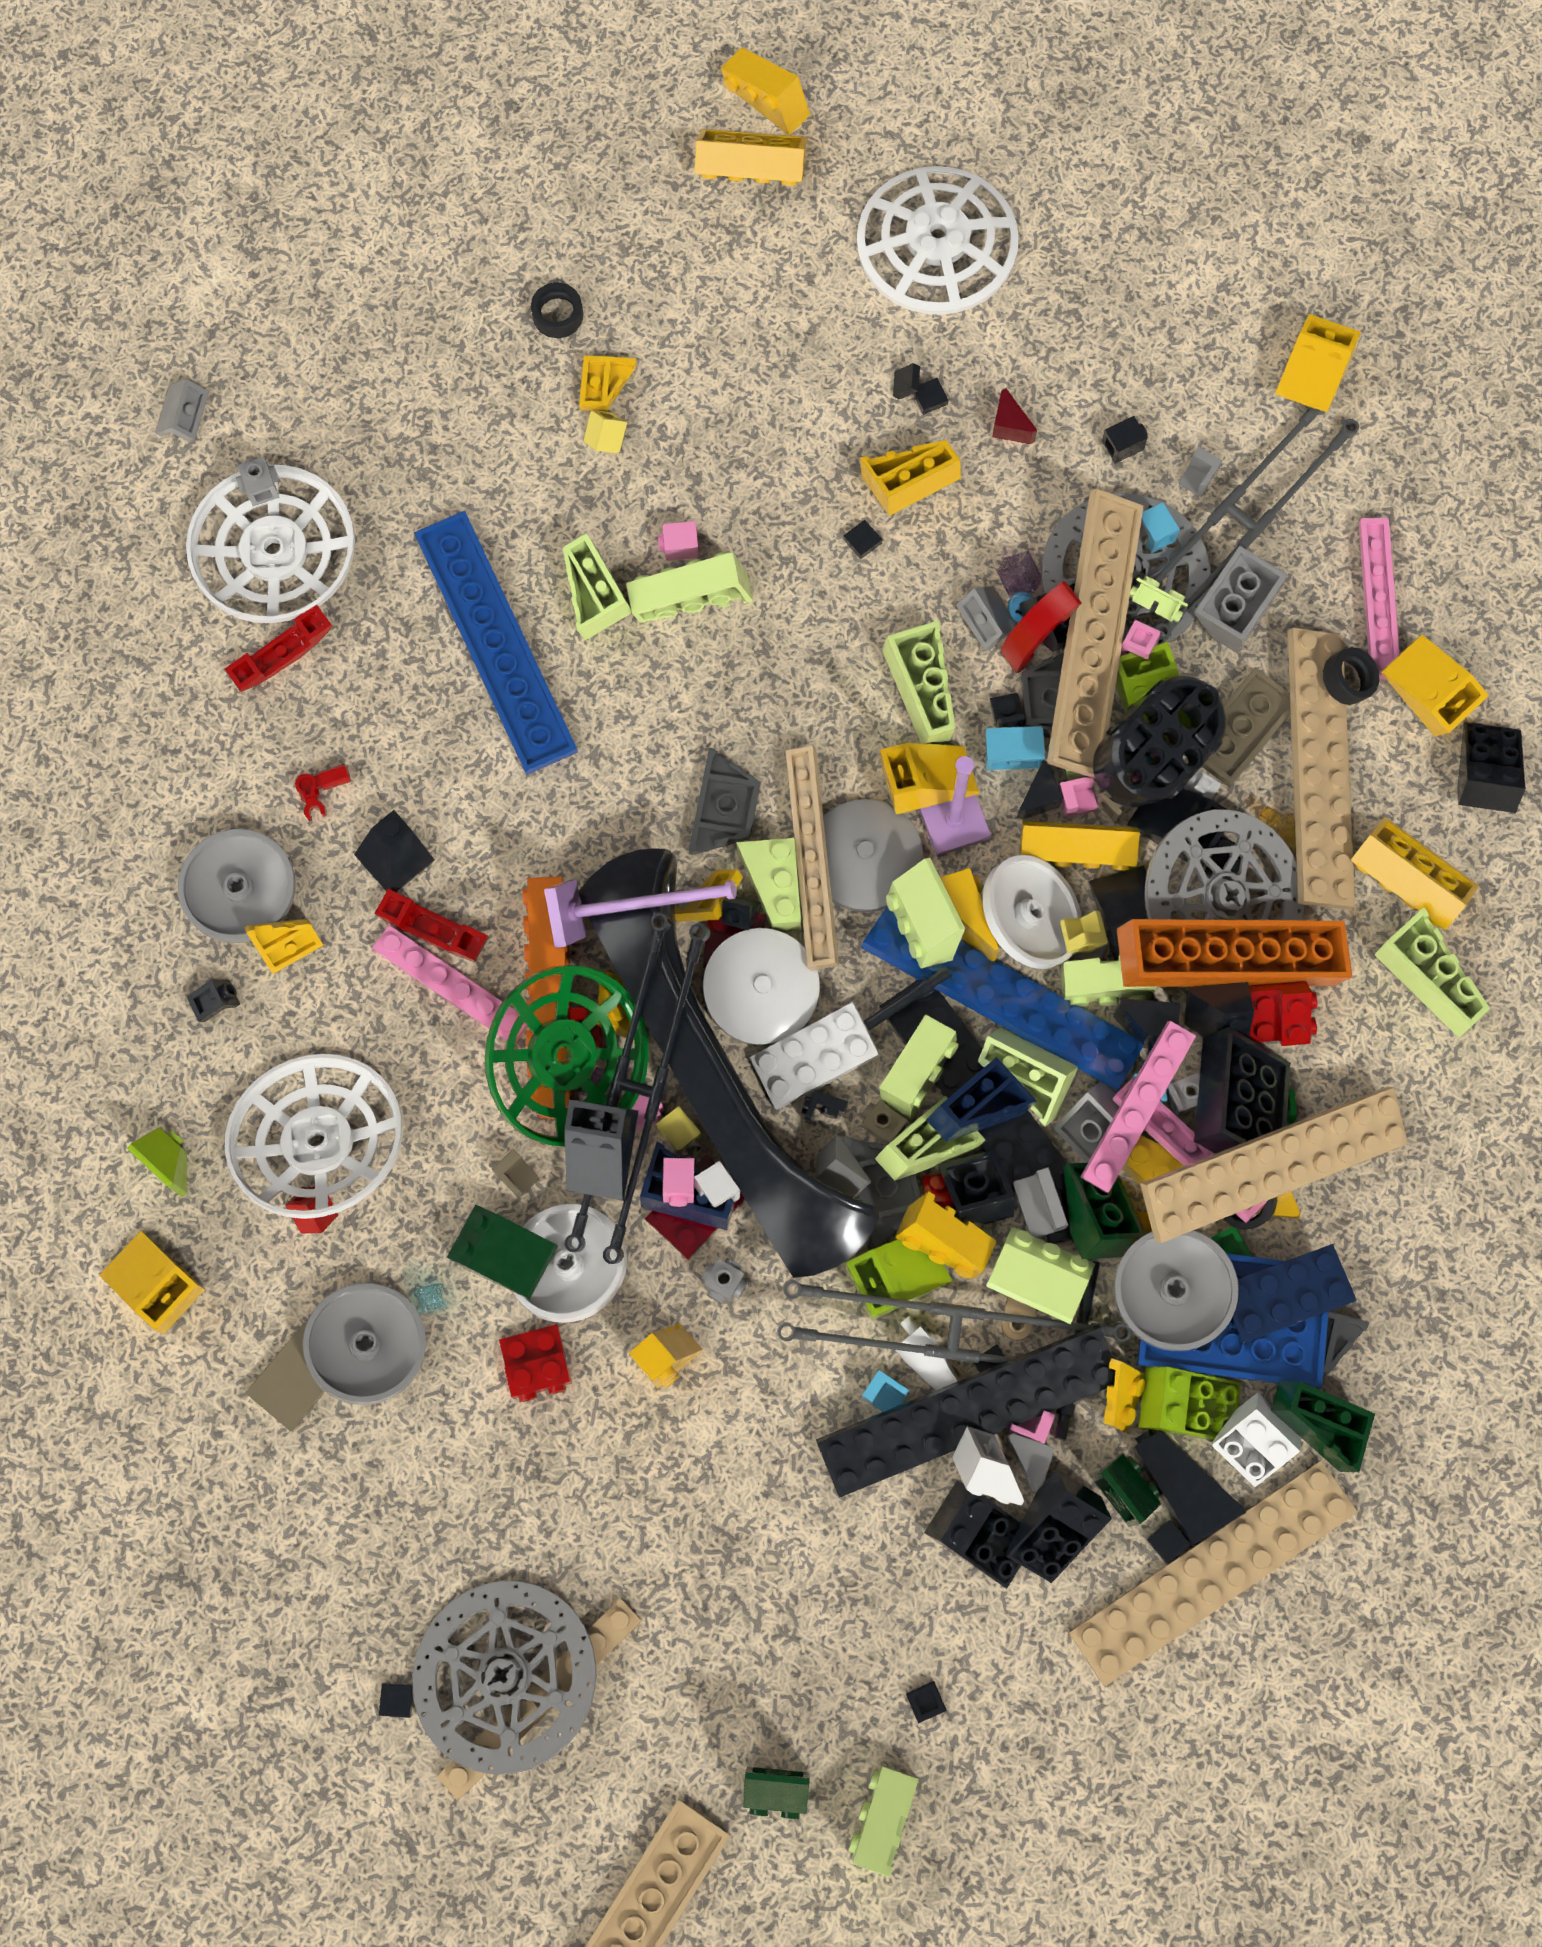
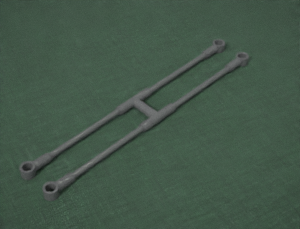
(1255, 528)
(956, 1312)

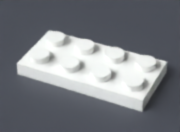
(815, 1056)

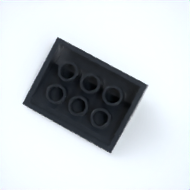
(1239, 1091)

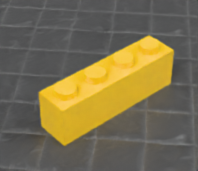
(1080, 844)

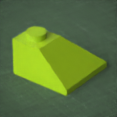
(163, 1157)

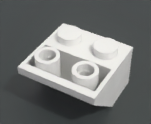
(1256, 1440)
(985, 1467)

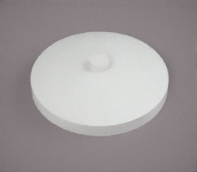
(1024, 910)
(760, 986)
(574, 1282)

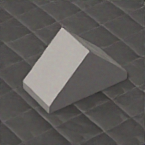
(840, 1169)
(1033, 1459)

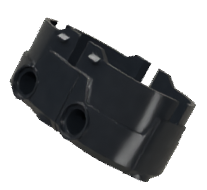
(1131, 738)

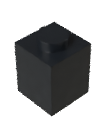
(1125, 439)

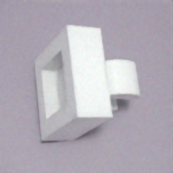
(1203, 784)

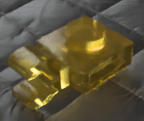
(1282, 826)

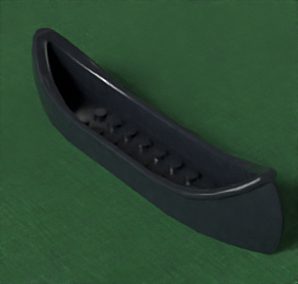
(802, 1217)

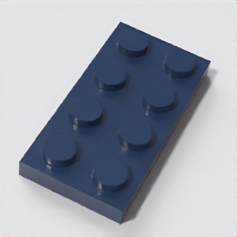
(1291, 1293)

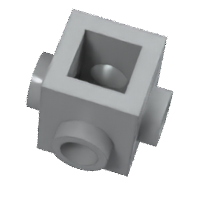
(258, 480)
(727, 1292)

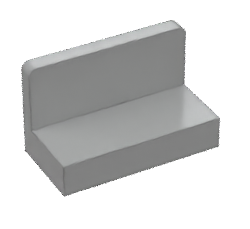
(182, 410)
(986, 616)
(1040, 1204)

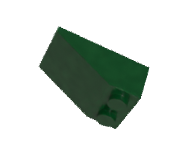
(1100, 1221)
(502, 1251)
(1127, 1490)
(776, 1791)

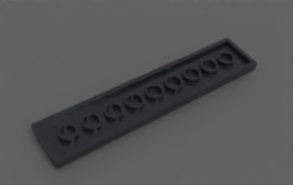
(1019, 1141)
(983, 1401)

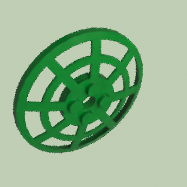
(565, 1033)

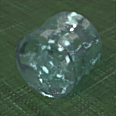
(430, 1299)

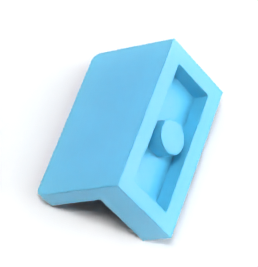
(1014, 748)

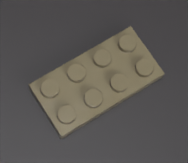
(1251, 721)

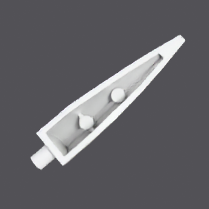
(933, 1370)

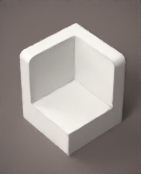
(716, 1185)

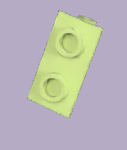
(1168, 602)

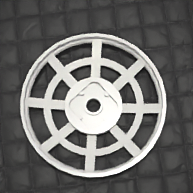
(937, 250)
(259, 536)
(307, 1124)

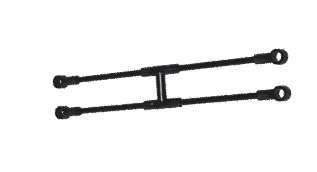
(653, 1092)

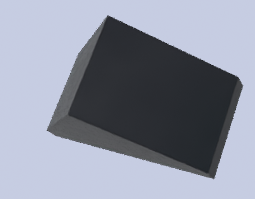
(1042, 794)

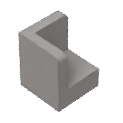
(1200, 472)

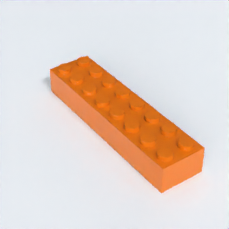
(1232, 952)
(541, 955)

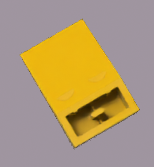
(1318, 363)
(1434, 686)
(922, 774)
(965, 895)
(151, 1283)

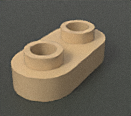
(1017, 1308)

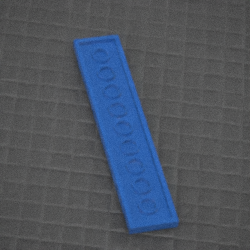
(496, 643)
(1017, 1005)

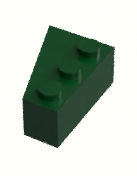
(1325, 1422)

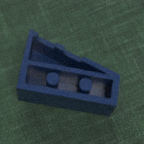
(982, 1102)
(699, 1211)

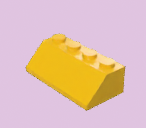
(750, 156)
(1414, 873)

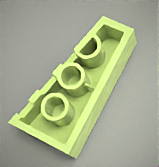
(689, 587)
(921, 678)
(1433, 973)

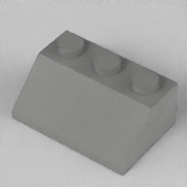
(1239, 598)

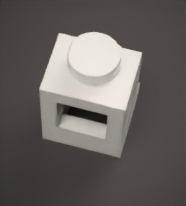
(1178, 1098)

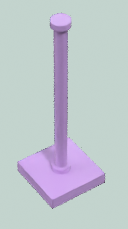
(959, 821)
(567, 912)

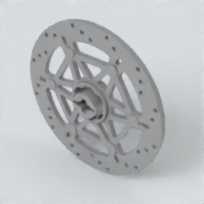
(1196, 575)
(1221, 895)
(489, 1677)

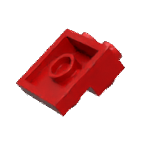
(1283, 1013)
(535, 1363)

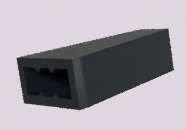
(1186, 1489)

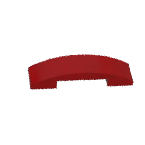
(1038, 624)
(280, 652)
(431, 927)

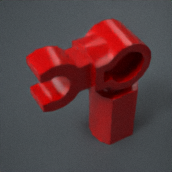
(309, 787)

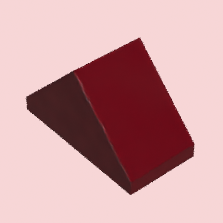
(1012, 422)

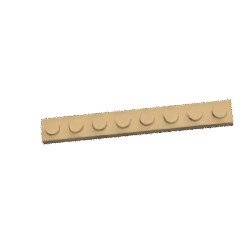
(812, 858)
(604, 1635)

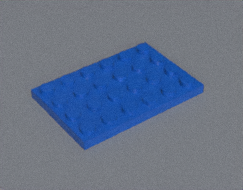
(1284, 1355)

